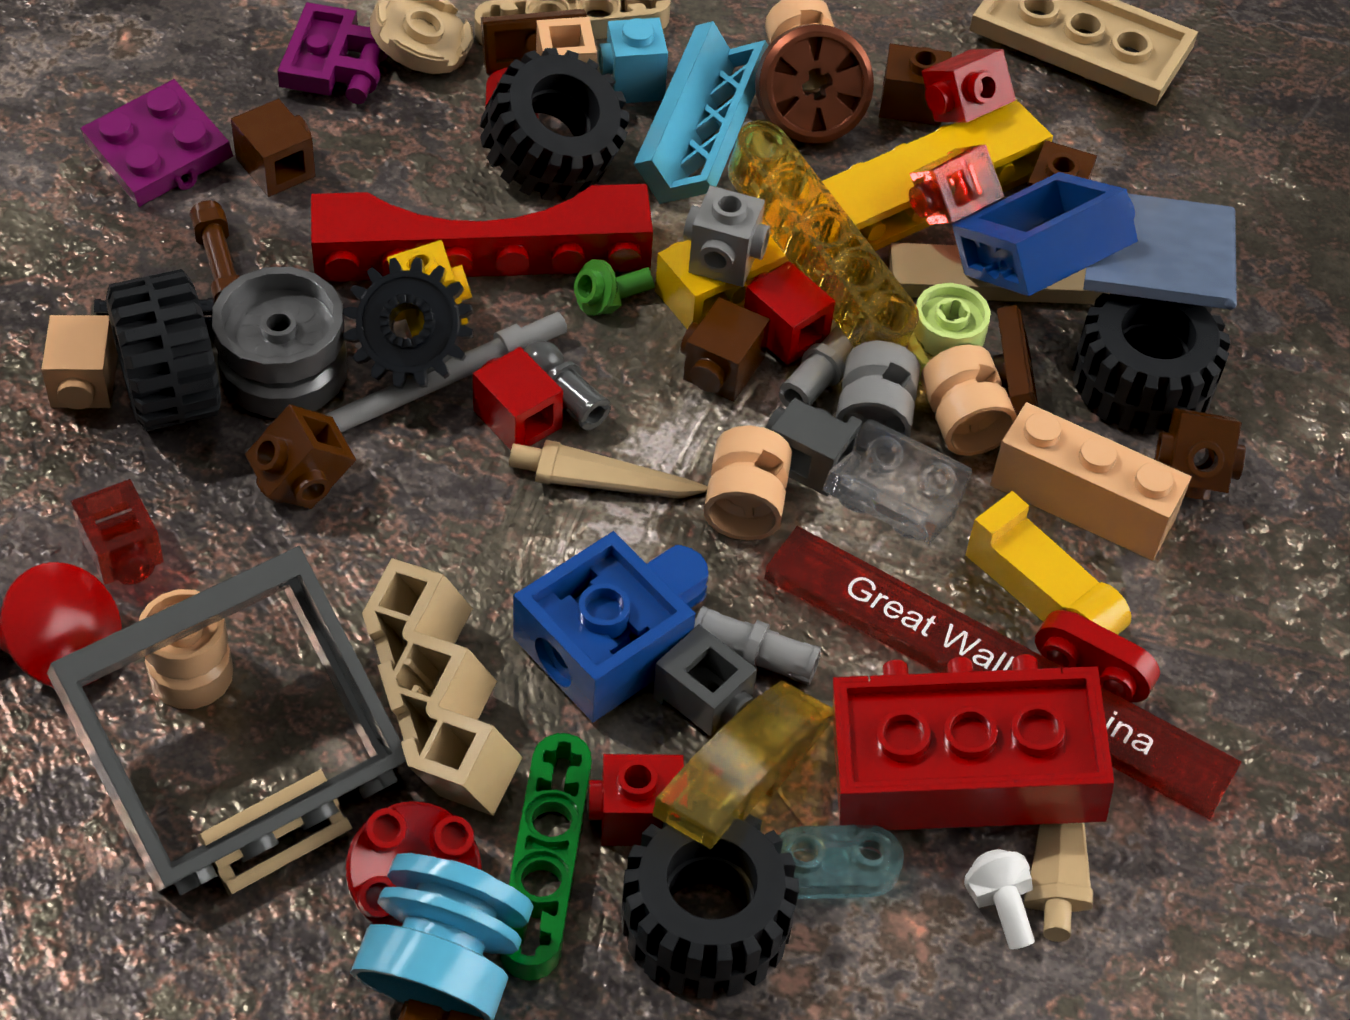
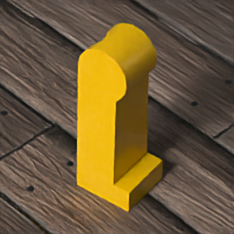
(1038, 569)

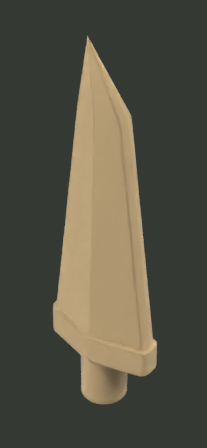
(580, 468)
(1060, 877)

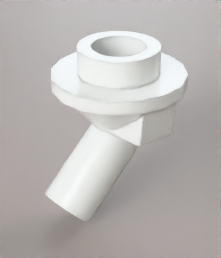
(1001, 879)

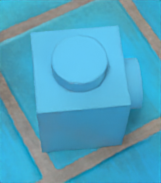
(635, 58)

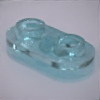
(838, 864)

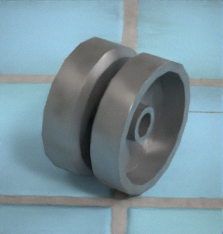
(280, 340)

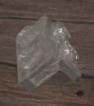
(899, 482)

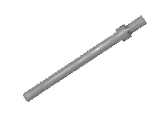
(392, 397)

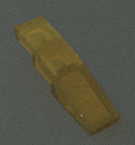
(743, 763)

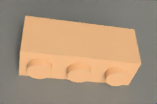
(1089, 480)

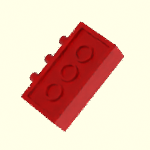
(971, 747)

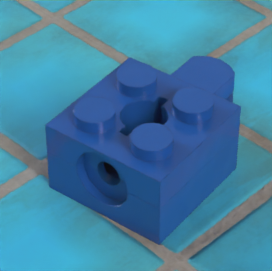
(597, 595)

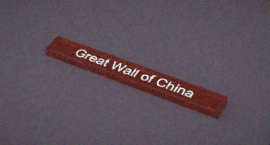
(936, 633)

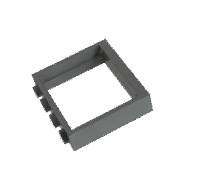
(284, 572)

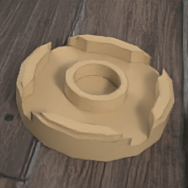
(422, 34)

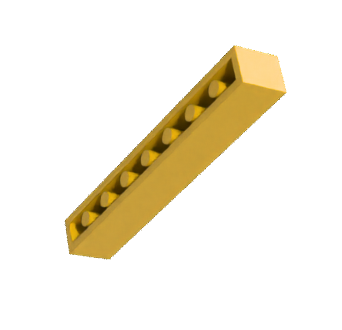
(873, 198)

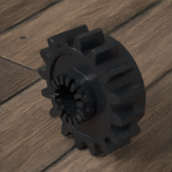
(404, 291)

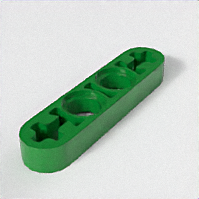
(547, 853)

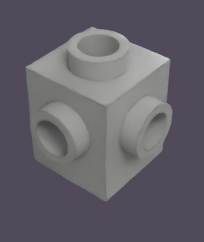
(726, 235)

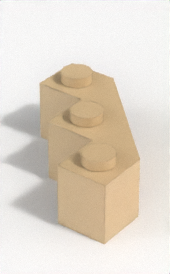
(438, 687)

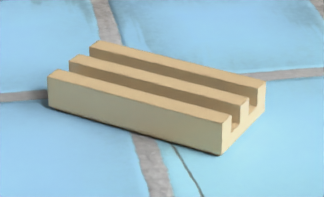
(233, 883)

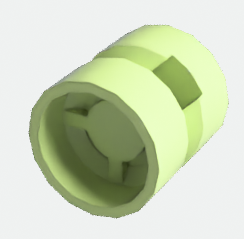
(948, 318)

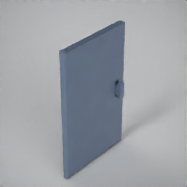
(1180, 255)

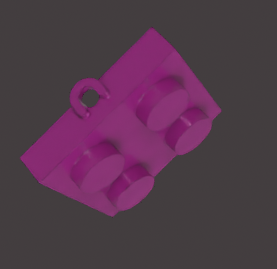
(156, 142)

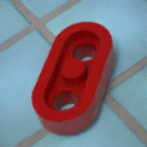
(1079, 642)

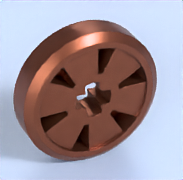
(786, 68)

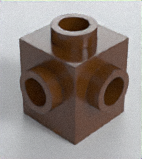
(1200, 430)
(300, 457)

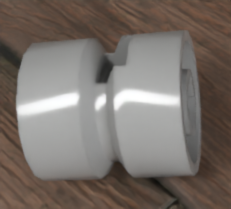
(880, 385)

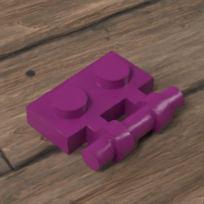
(319, 52)

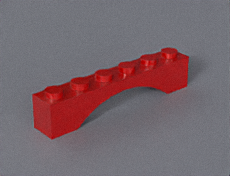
(599, 223)

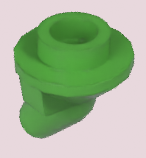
(601, 291)

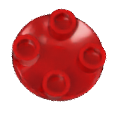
(53, 614)
(401, 830)

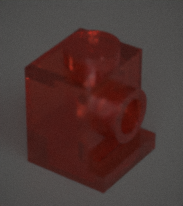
(955, 185)
(122, 546)

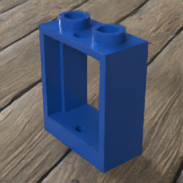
(1045, 233)

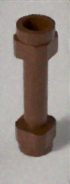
(212, 230)

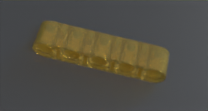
(821, 236)

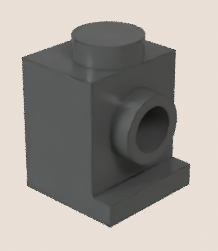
(815, 440)
(704, 680)

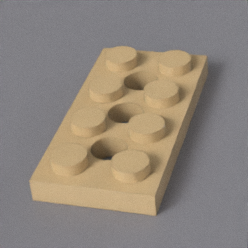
(1095, 55)

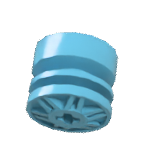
(448, 923)

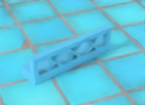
(690, 116)

